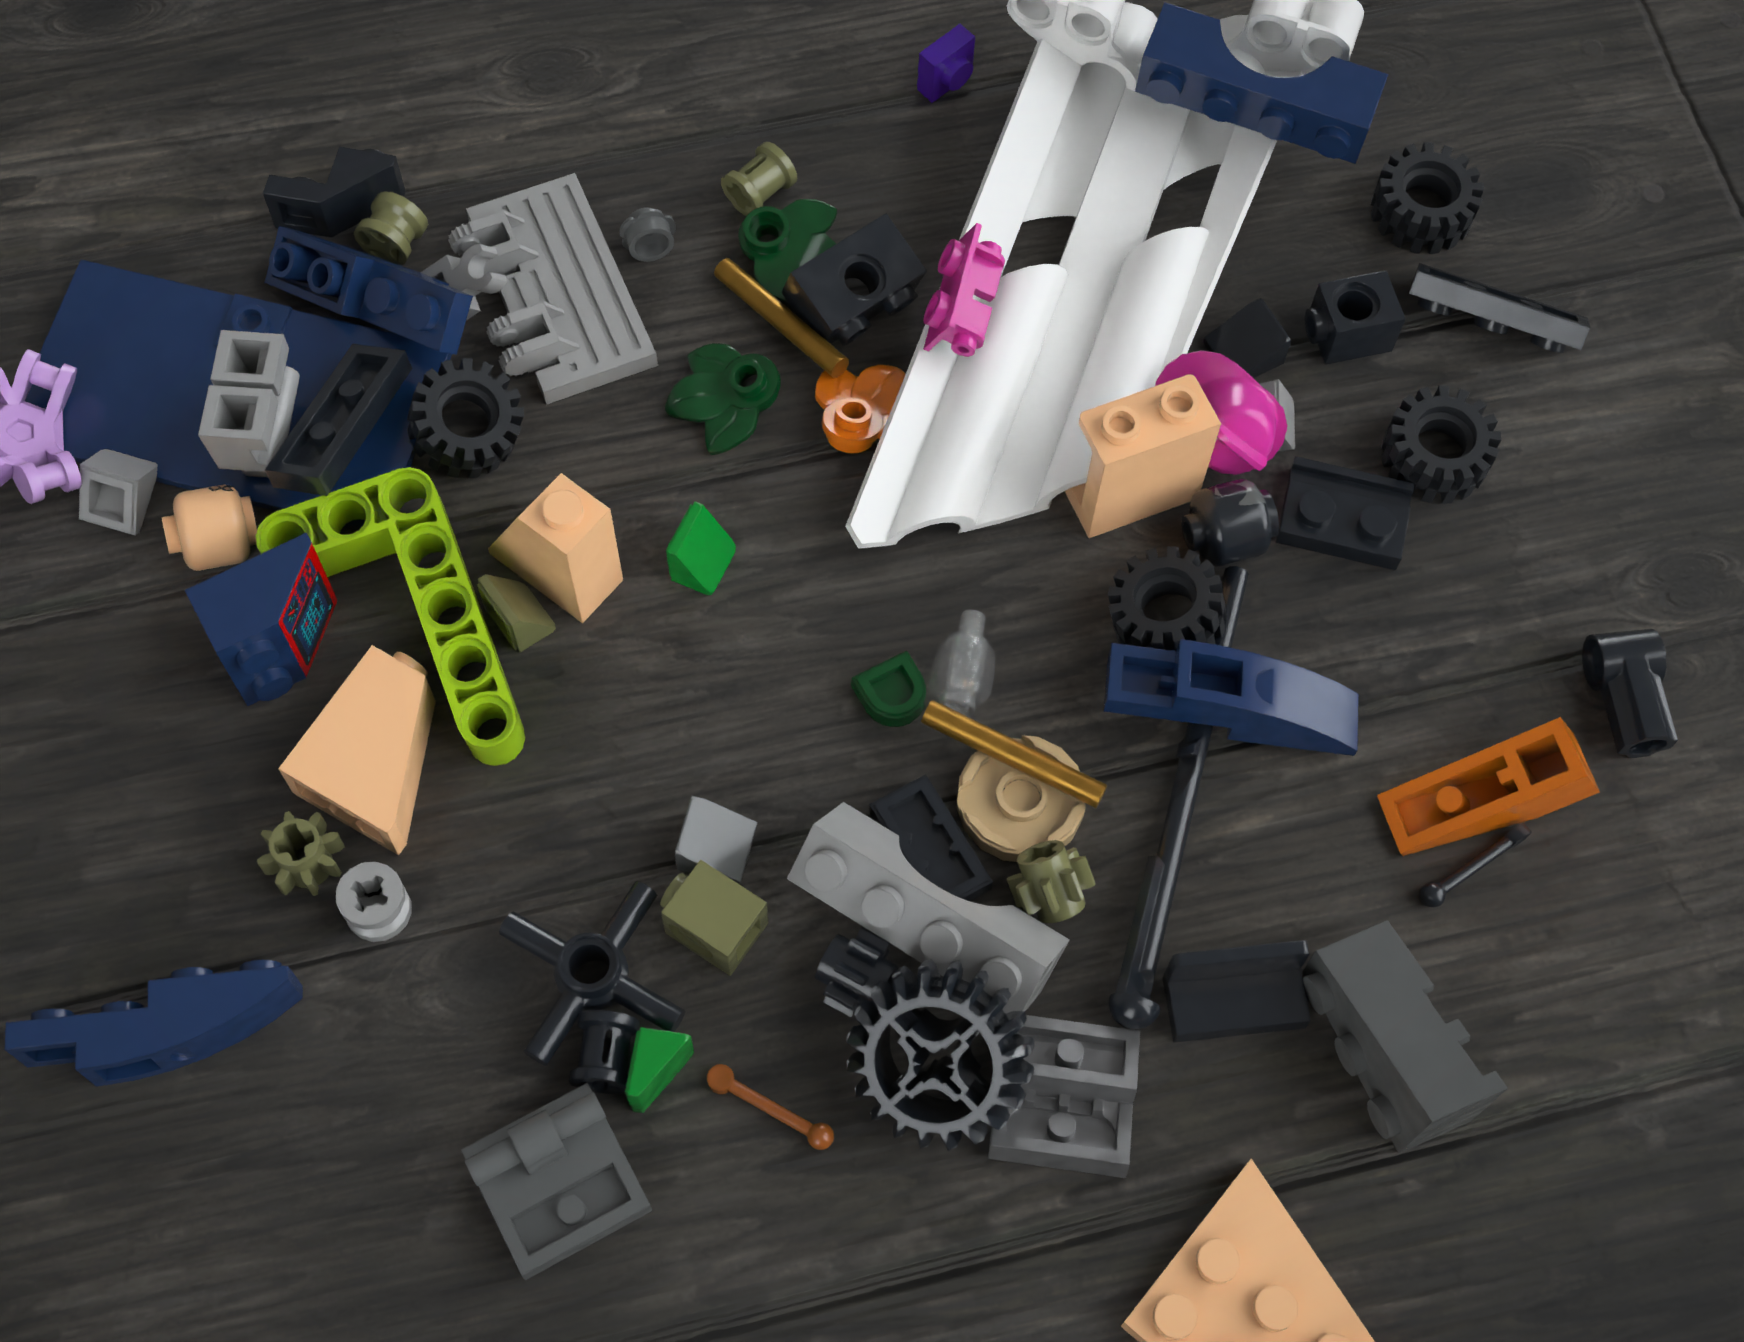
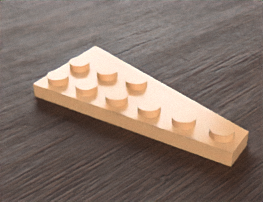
(1246, 1280)

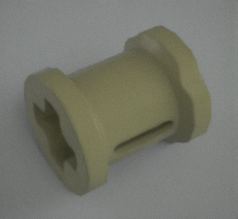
(759, 178)

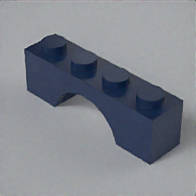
(1319, 110)

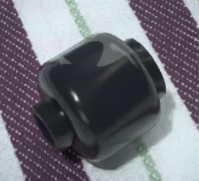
(1230, 522)

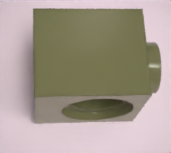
(713, 916)

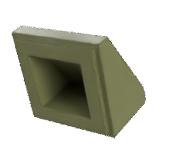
(515, 611)

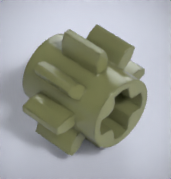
(283, 854)
(1051, 881)

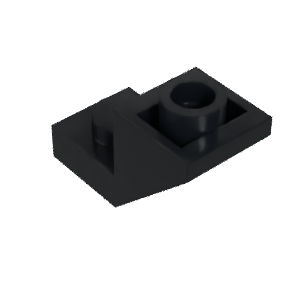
(340, 202)

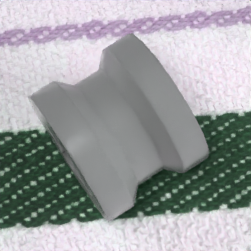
(384, 913)

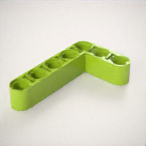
(432, 589)

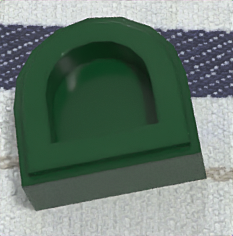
(892, 691)

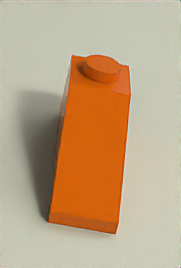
(1490, 789)

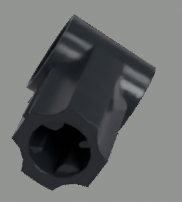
(1630, 675)

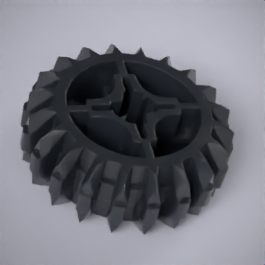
(958, 1076)

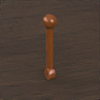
(722, 1080)

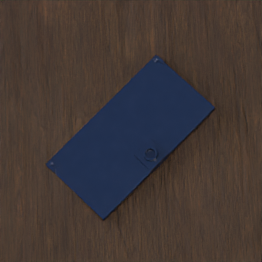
(147, 367)

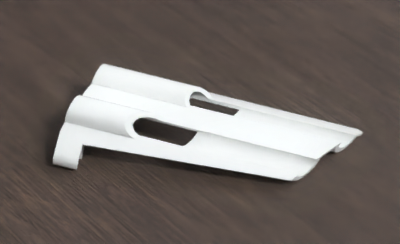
(1002, 427)

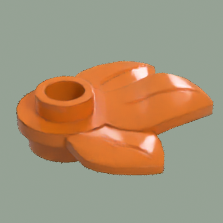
(857, 405)

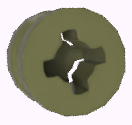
(391, 228)

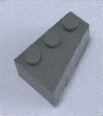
(1396, 1038)

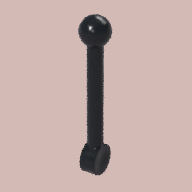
(1434, 893)

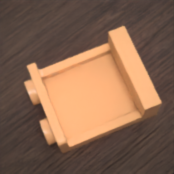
(1145, 454)

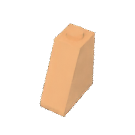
(564, 548)
(368, 748)

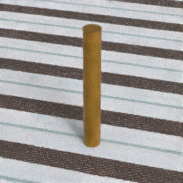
(781, 318)
(1014, 753)

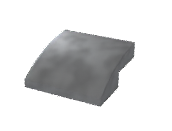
(1076, 1101)

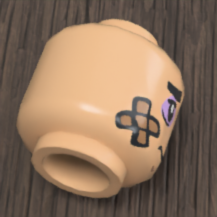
(211, 527)

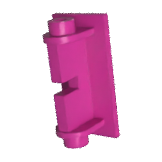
(967, 271)

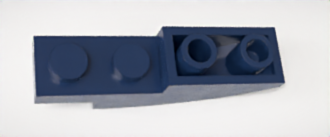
(369, 289)
(1234, 689)
(184, 1023)

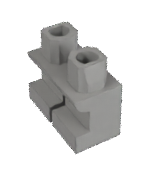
(249, 401)

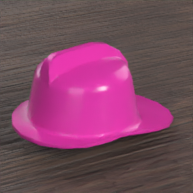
(1249, 415)

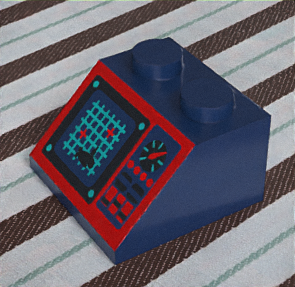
(267, 617)

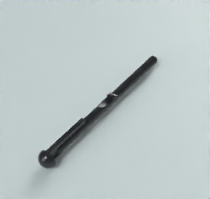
(1131, 1001)

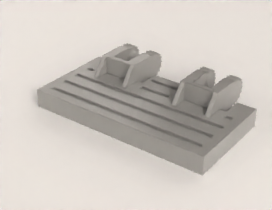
(561, 290)

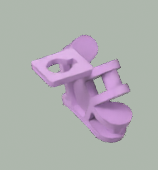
(33, 435)

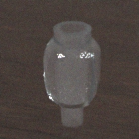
(964, 666)

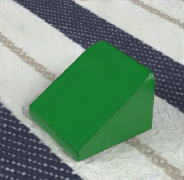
(699, 551)
(654, 1064)

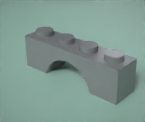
(866, 877)

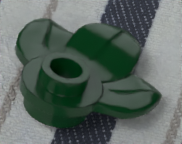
(799, 236)
(718, 398)

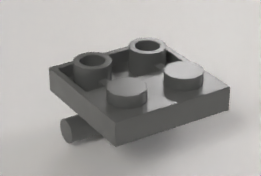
(556, 1181)

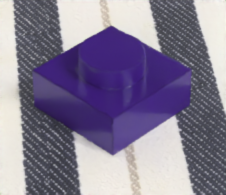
(946, 63)

